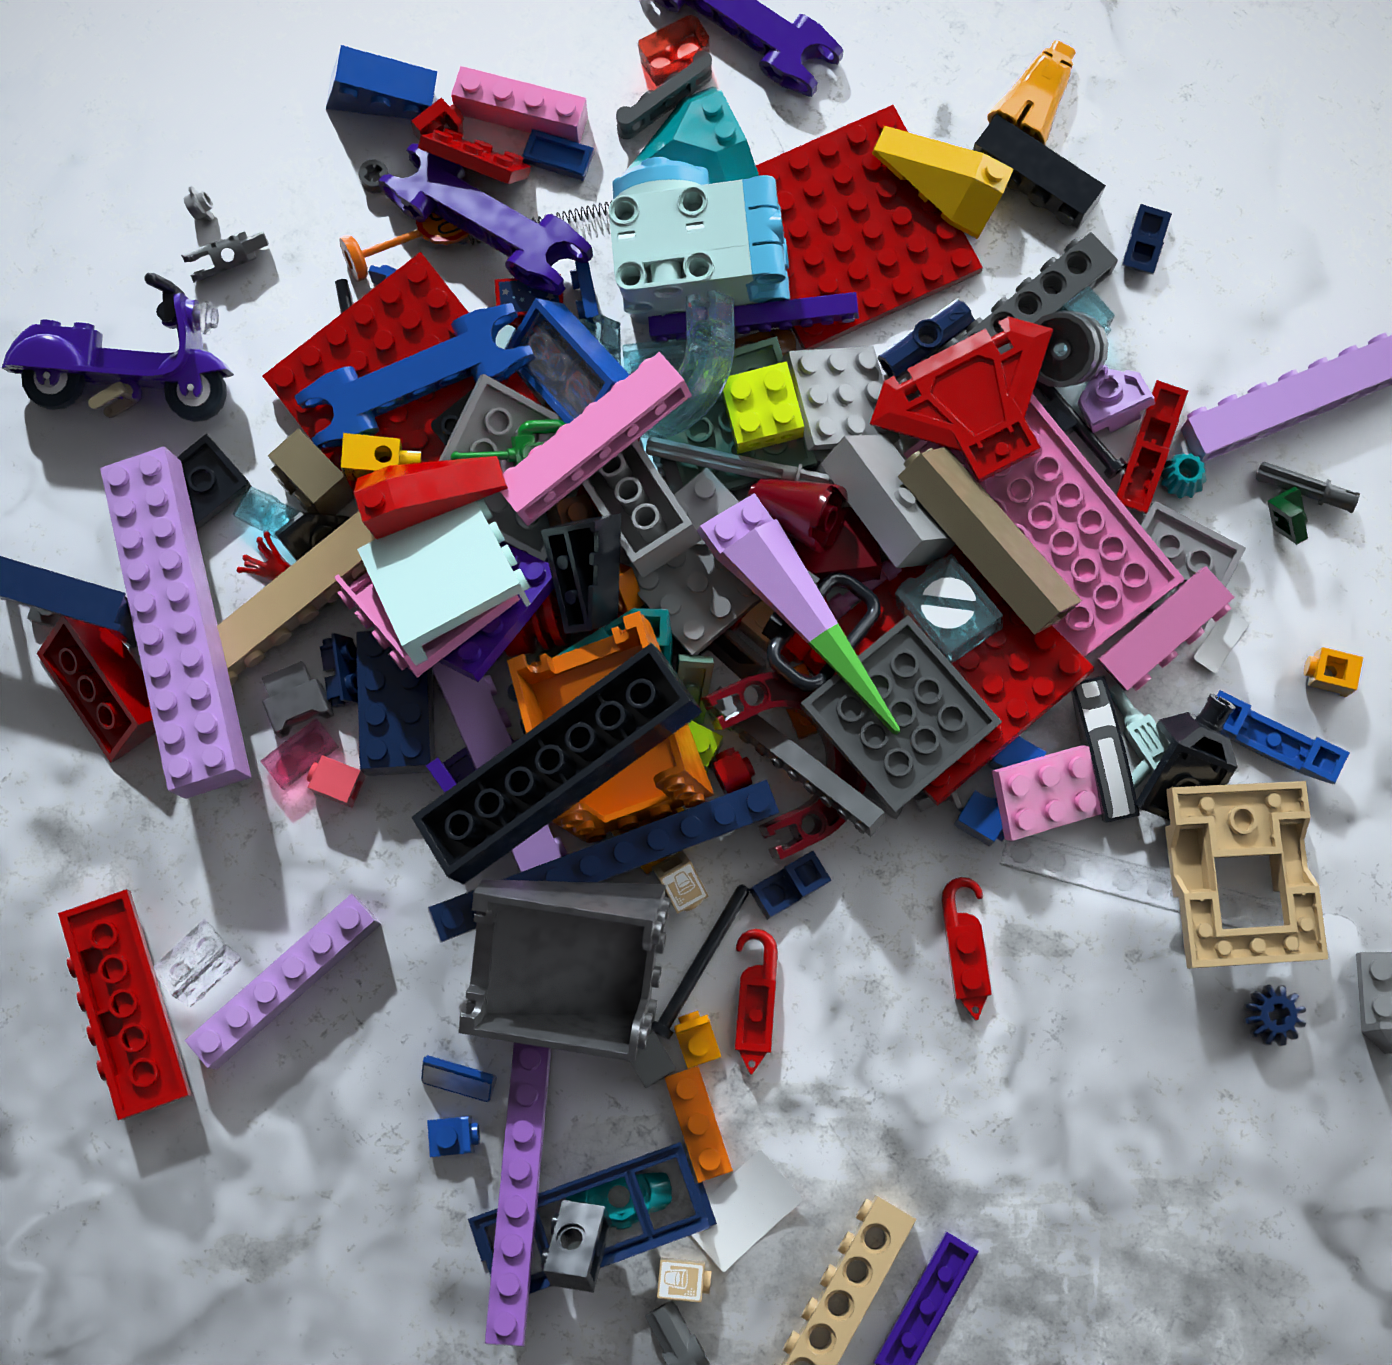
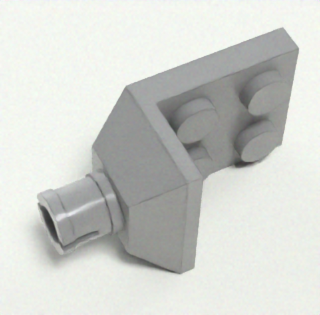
(1375, 997)

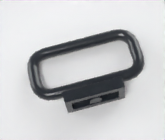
(780, 632)

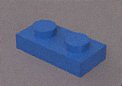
(582, 280)

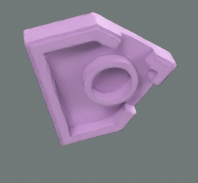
(1114, 399)

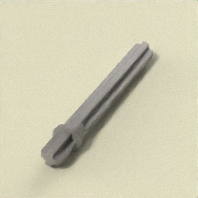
(730, 462)

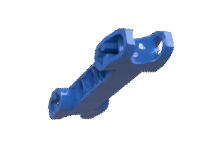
(468, 354)

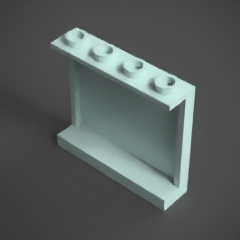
(442, 574)

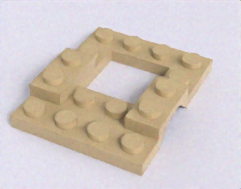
(1243, 823)

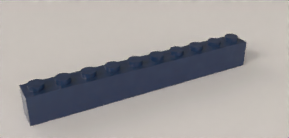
(627, 850)

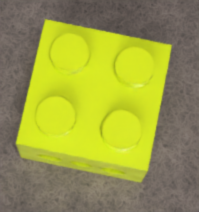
(762, 408)

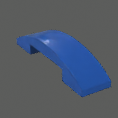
(1283, 745)

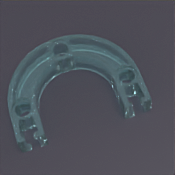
(704, 363)

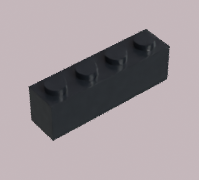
(1041, 172)

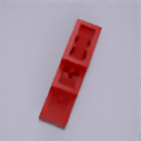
(1151, 447)

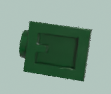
(1289, 515)

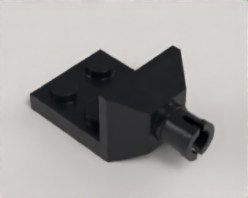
(1195, 757)

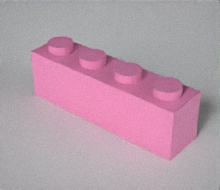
(519, 104)
(1166, 628)

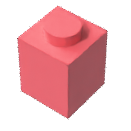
(335, 781)

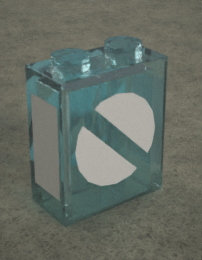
(949, 607)

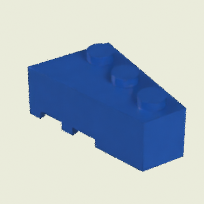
(379, 85)

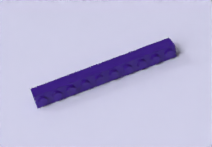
(768, 316)

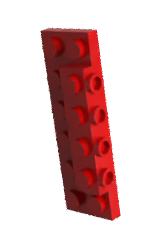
(123, 1005)

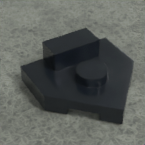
(307, 531)

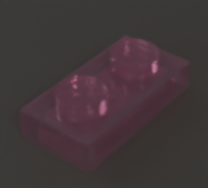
(299, 753)

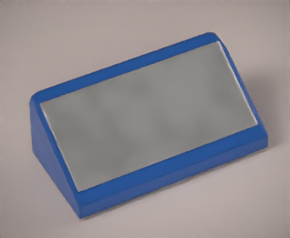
(458, 1078)

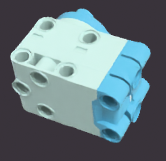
(692, 237)

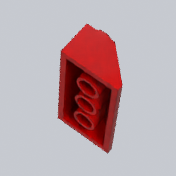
(100, 684)

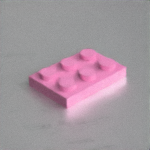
(1046, 792)

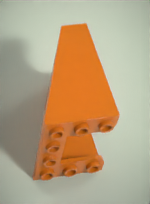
(650, 786)

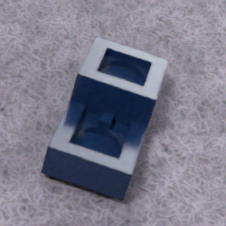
(1146, 239)
(790, 885)

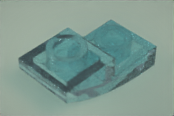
(264, 511)

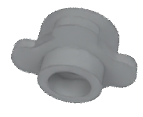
(198, 204)

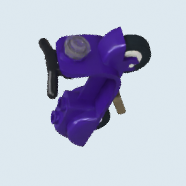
(61, 359)

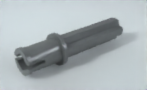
(1310, 487)

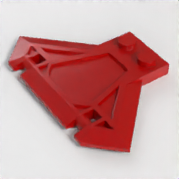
(972, 397)

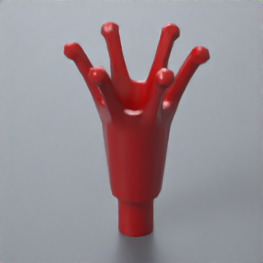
(272, 567)

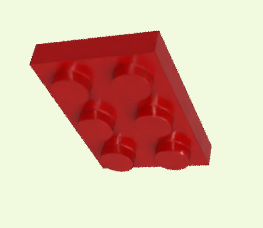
(475, 156)

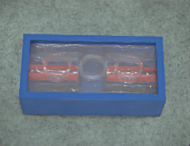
(569, 361)

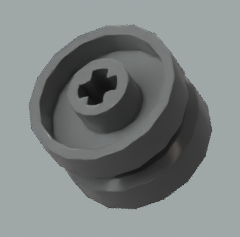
(1085, 351)

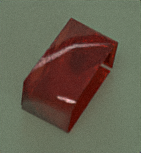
(672, 35)

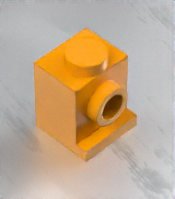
(1344, 668)

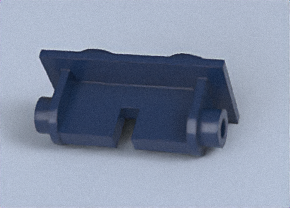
(340, 655)

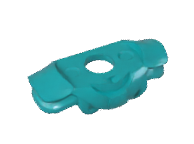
(655, 1190)

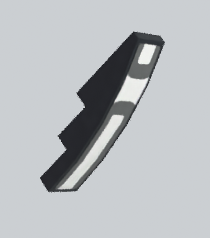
(1101, 732)

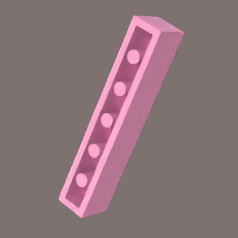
(594, 437)

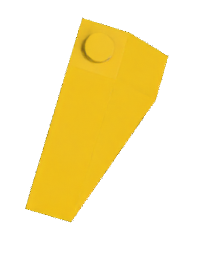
(953, 178)

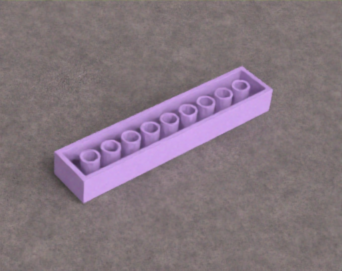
(175, 624)

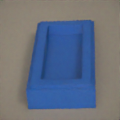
(557, 155)

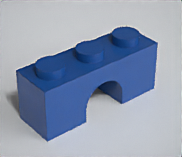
(981, 813)

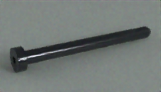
(1113, 465)
(700, 962)

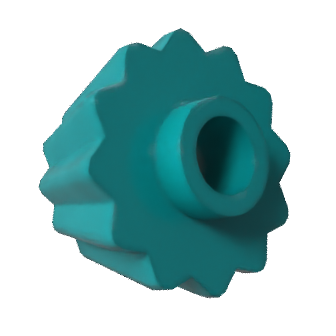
(1176, 482)

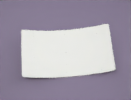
(746, 1209)

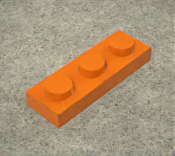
(698, 1124)

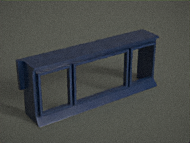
(67, 597)
(647, 1241)

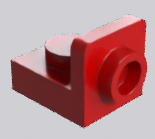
(436, 118)

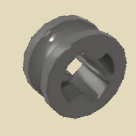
(368, 167)

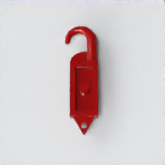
(965, 949)
(756, 1001)

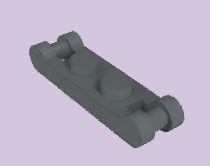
(667, 96)

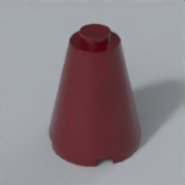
(804, 509)

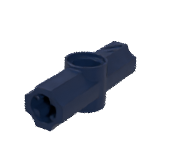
(941, 328)

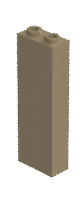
(988, 538)

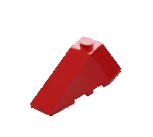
(420, 491)

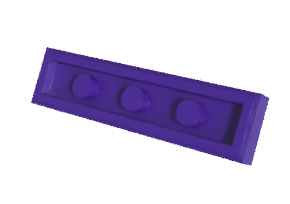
(927, 1302)

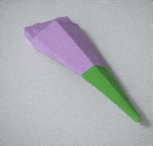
(767, 563)

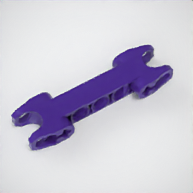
(781, 42)
(528, 244)

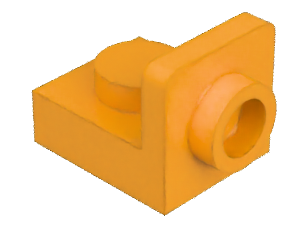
(696, 1039)

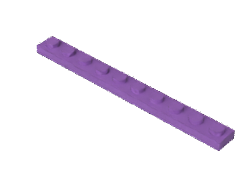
(518, 1196)

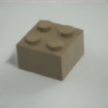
(310, 475)

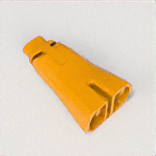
(1038, 92)

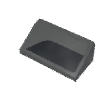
(737, 655)

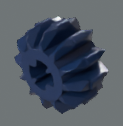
(1280, 1028)

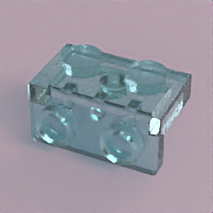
(636, 353)

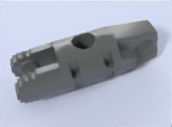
(240, 244)

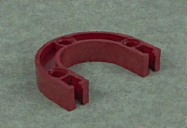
(778, 693)

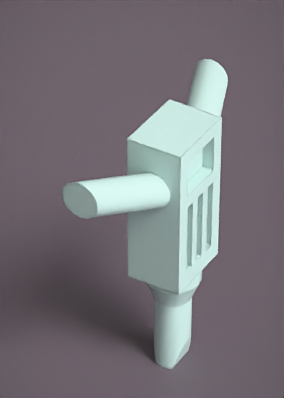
(1141, 734)

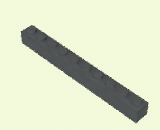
(804, 768)

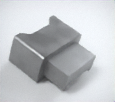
(294, 698)

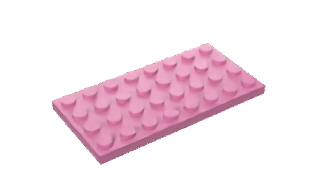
(1080, 533)

